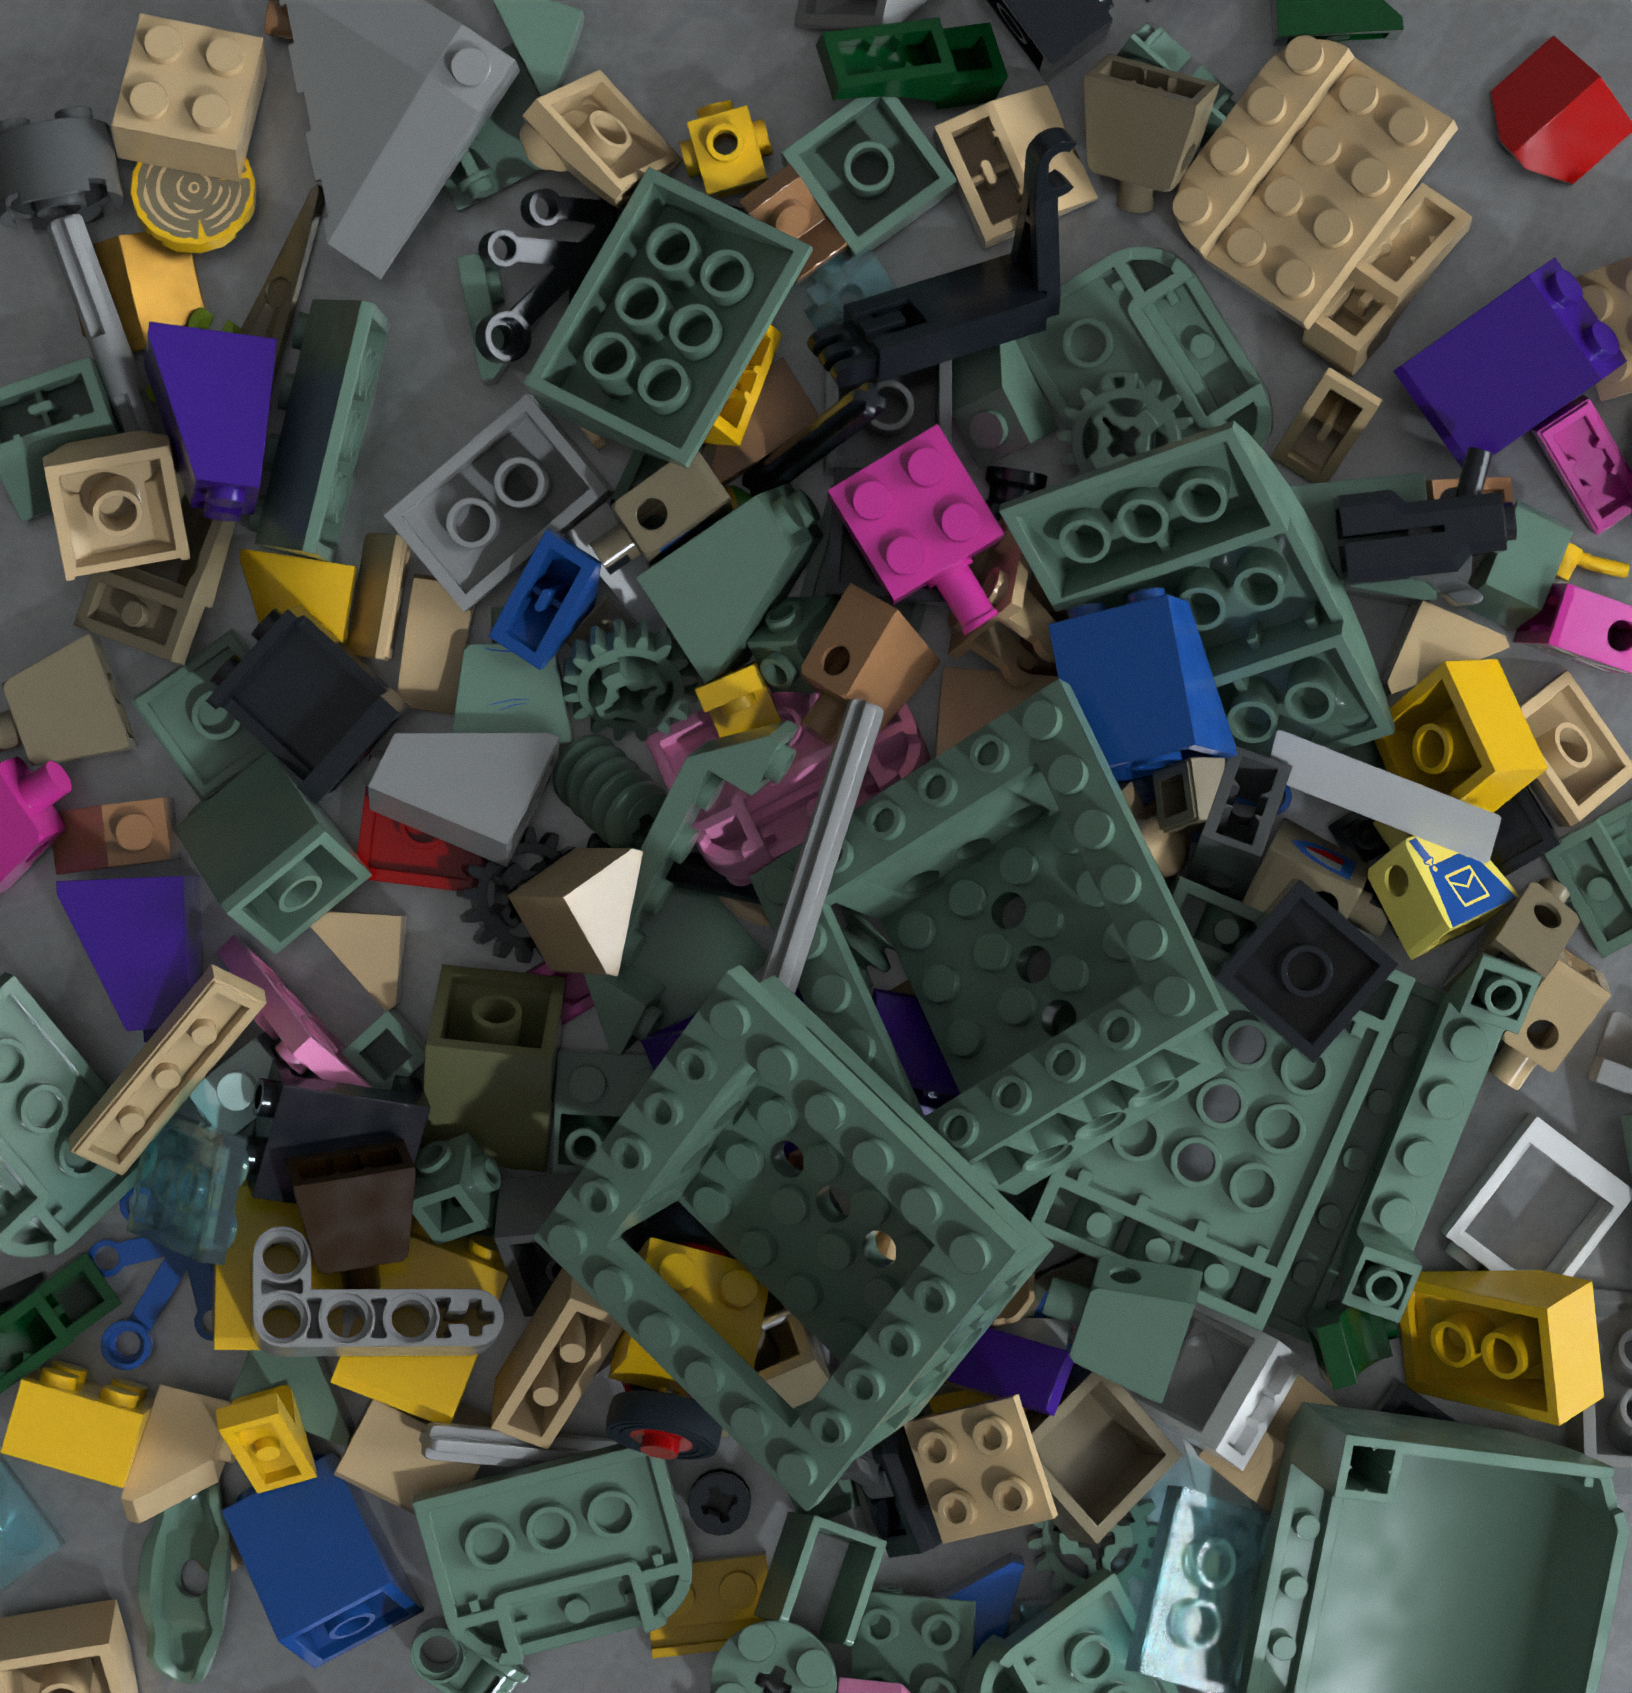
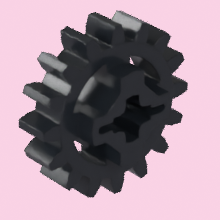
(502, 915)

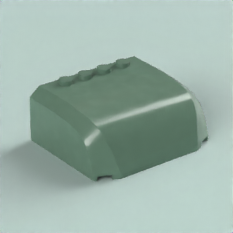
(1433, 1561)

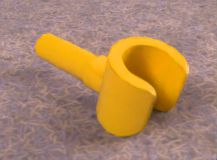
(1576, 557)

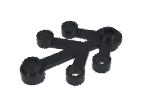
(569, 262)

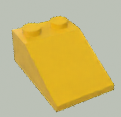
(1504, 1342)

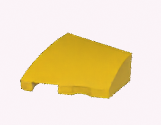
(291, 581)

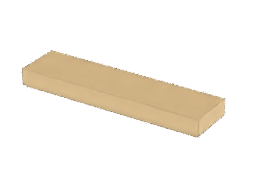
(167, 1069)

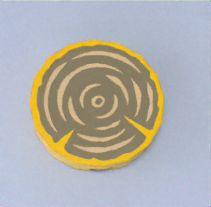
(190, 208)

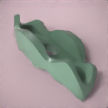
(181, 1626)

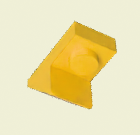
(739, 701)
(268, 1438)

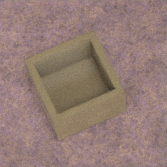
(1098, 1454)

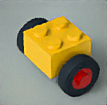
(726, 1296)

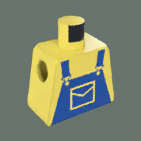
(1434, 891)

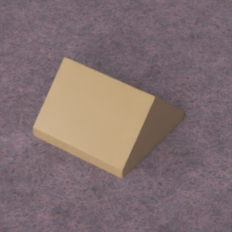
(1428, 639)
(1578, 749)
(581, 909)
(388, 1459)

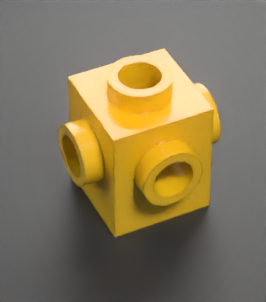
(729, 173)

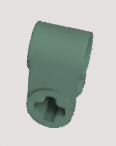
(466, 1670)

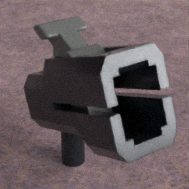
(1437, 538)
(896, 1495)

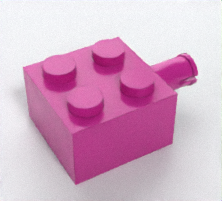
(921, 524)

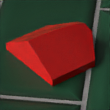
(1557, 114)

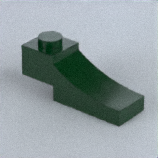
(914, 61)
(51, 1316)
(1348, 1342)

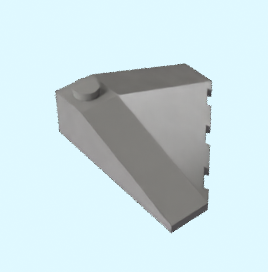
(390, 112)

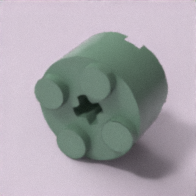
(769, 1645)

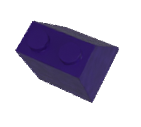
(1511, 363)
(215, 411)
(140, 941)

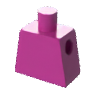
(27, 815)

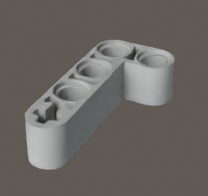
(373, 1306)

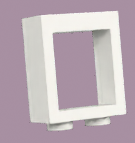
(1534, 1132)
(1249, 1398)

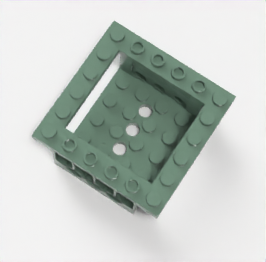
(936, 860)
(713, 1138)
(1285, 1167)

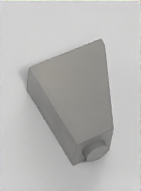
(464, 786)

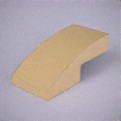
(433, 647)

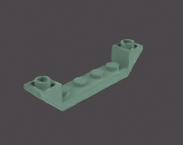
(745, 760)
(1426, 1131)

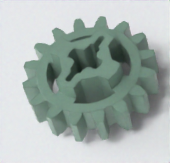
(1106, 416)
(629, 680)
(1123, 1535)

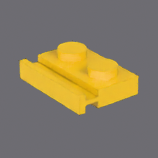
(716, 1605)

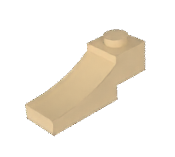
(1387, 279)

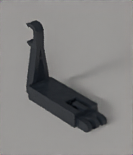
(964, 307)

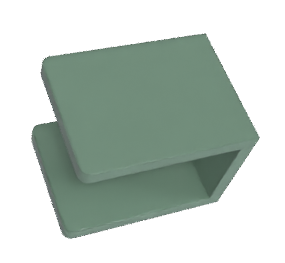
(853, 1581)

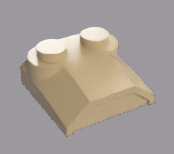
(595, 137)
(115, 503)

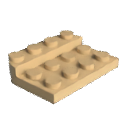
(1306, 175)

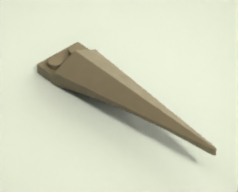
(162, 602)

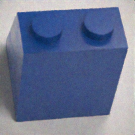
(1142, 682)
(321, 1564)

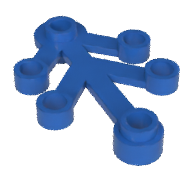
(156, 1294)

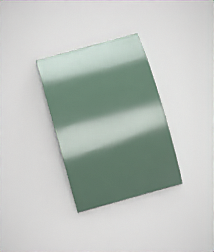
(1232, 540)

